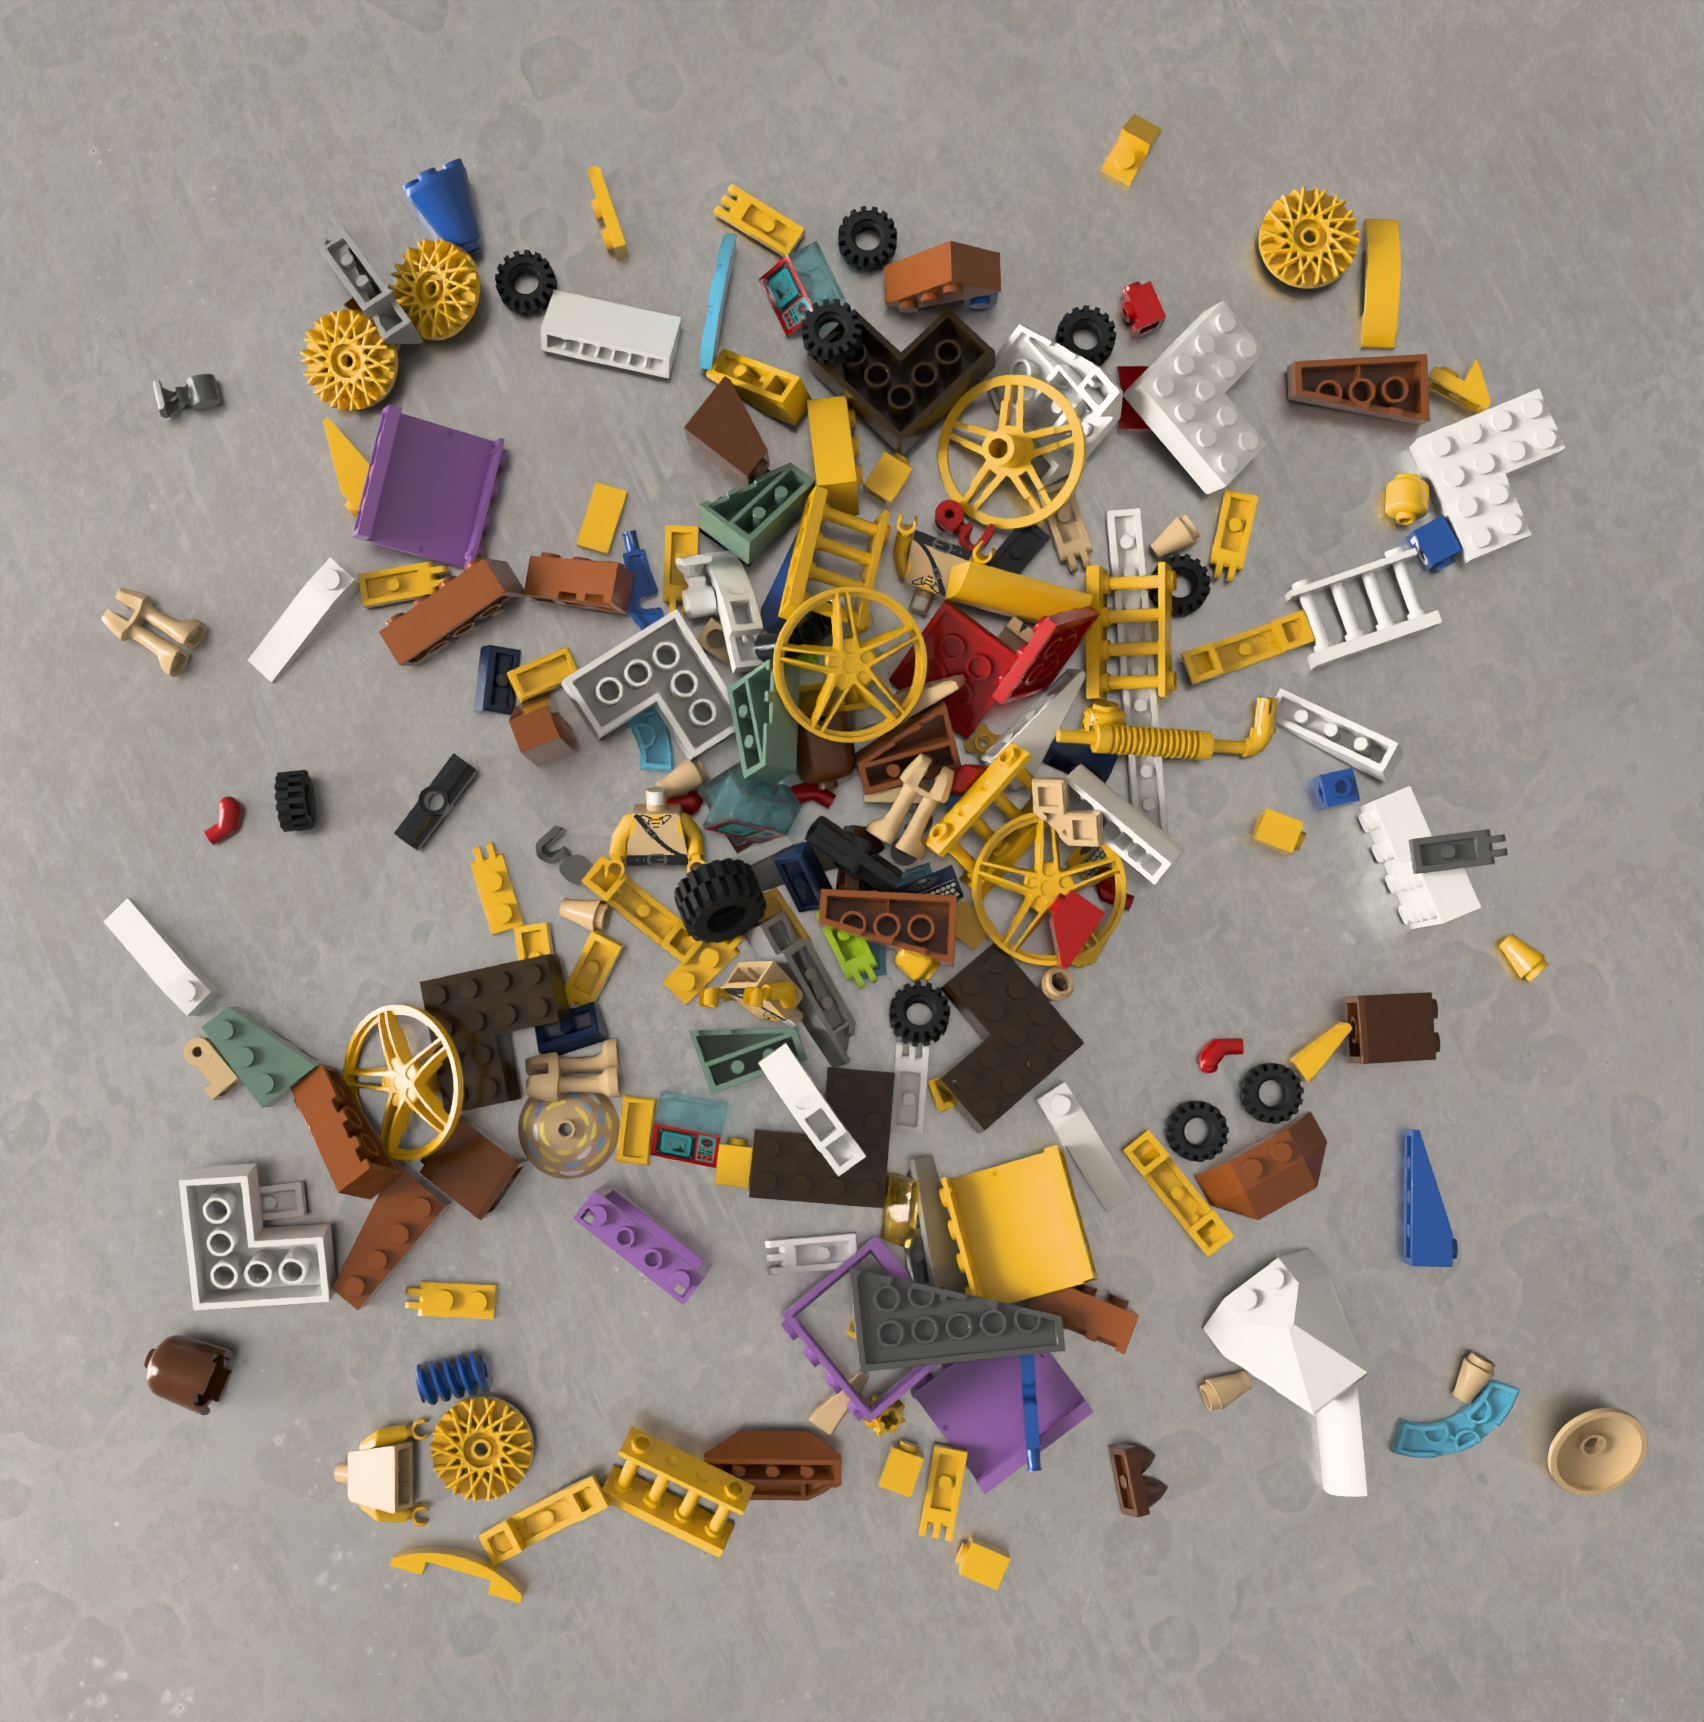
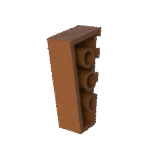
(1370, 386)
(450, 610)
(542, 731)
(901, 921)
(343, 1134)
(390, 1233)

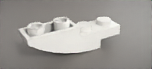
(736, 609)
(811, 1109)

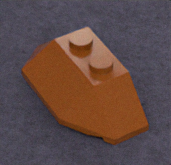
(1267, 1171)
(779, 1463)

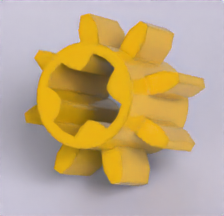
(888, 1420)

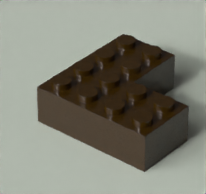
(912, 388)
(479, 1014)
(1019, 1033)
(794, 1170)

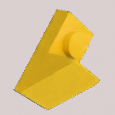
(1131, 149)
(1467, 392)

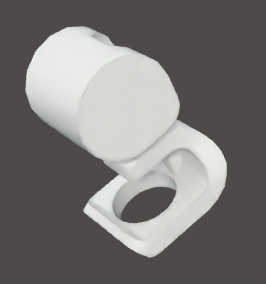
(698, 597)

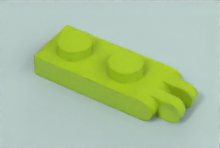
(852, 955)

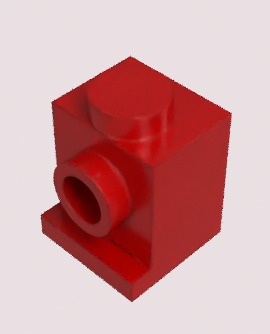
(1142, 308)

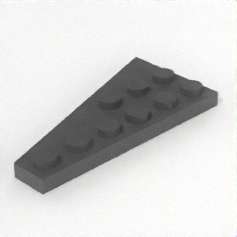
(926, 1325)

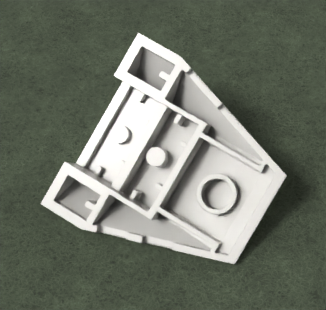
(1079, 380)
(1290, 1332)

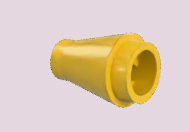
(1523, 957)

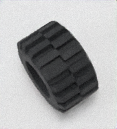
(720, 900)

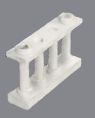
(1387, 629)

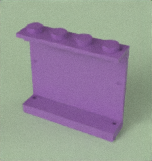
(428, 489)
(982, 1411)

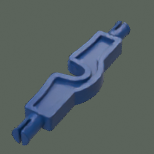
(643, 583)
(1030, 1411)

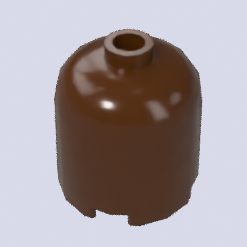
(825, 760)
(188, 1372)

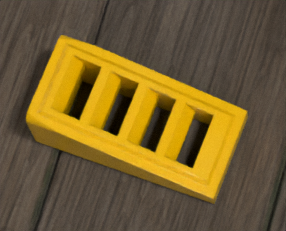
(1317, 1053)

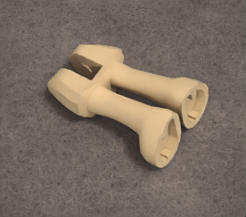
(171, 657)
(911, 838)
(547, 1073)

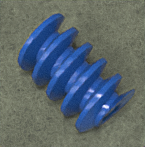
(453, 1378)

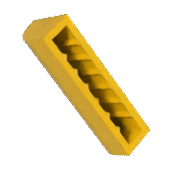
(1010, 593)

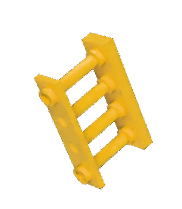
(810, 540)
(1100, 649)
(973, 803)
(666, 1510)

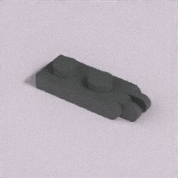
(1454, 851)

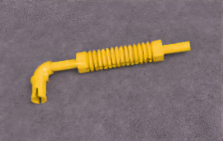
(1175, 742)

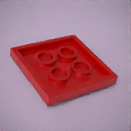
(958, 647)
(1045, 654)

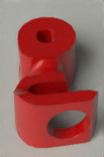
(950, 522)

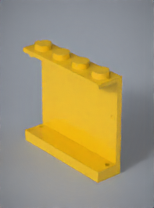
(1019, 1229)

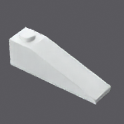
(304, 619)
(1039, 723)
(1338, 736)
(162, 959)
(1084, 1145)

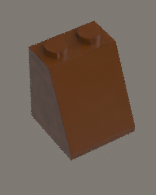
(728, 435)
(1392, 1028)
(473, 1168)

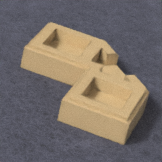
(1073, 826)

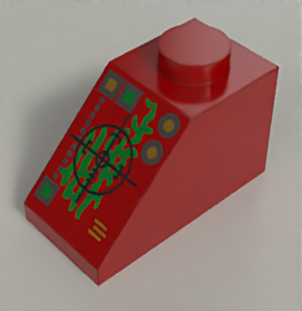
(1071, 925)

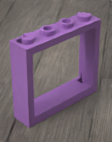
(643, 1242)
(817, 1356)

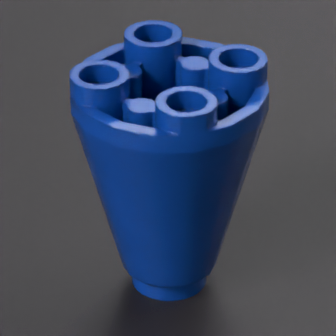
(447, 204)

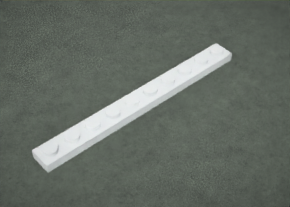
(1139, 705)

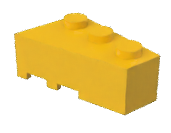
(835, 452)

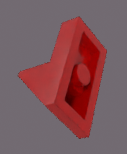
(1130, 419)

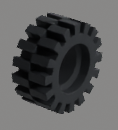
(861, 220)
(522, 263)
(1094, 320)
(831, 350)
(1199, 581)
(294, 800)
(913, 1032)
(1291, 1098)
(1216, 1138)

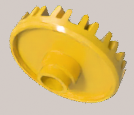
(1317, 218)
(437, 288)
(349, 360)
(470, 1471)

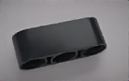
(809, 631)

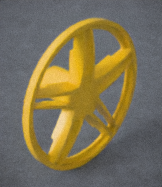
(1010, 451)
(850, 664)
(1041, 888)
(407, 1079)

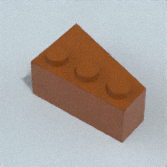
(942, 276)
(578, 583)
(890, 754)
(1090, 1314)

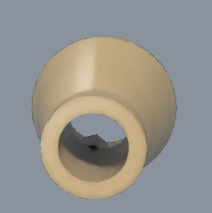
(1175, 537)
(684, 778)
(586, 913)
(1056, 984)
(1473, 1376)
(1223, 1390)

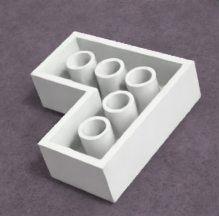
(1187, 401)
(1470, 470)
(661, 670)
(1424, 897)
(238, 1260)

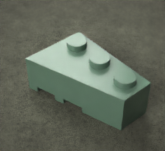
(758, 513)
(763, 725)
(734, 1054)
(258, 1055)

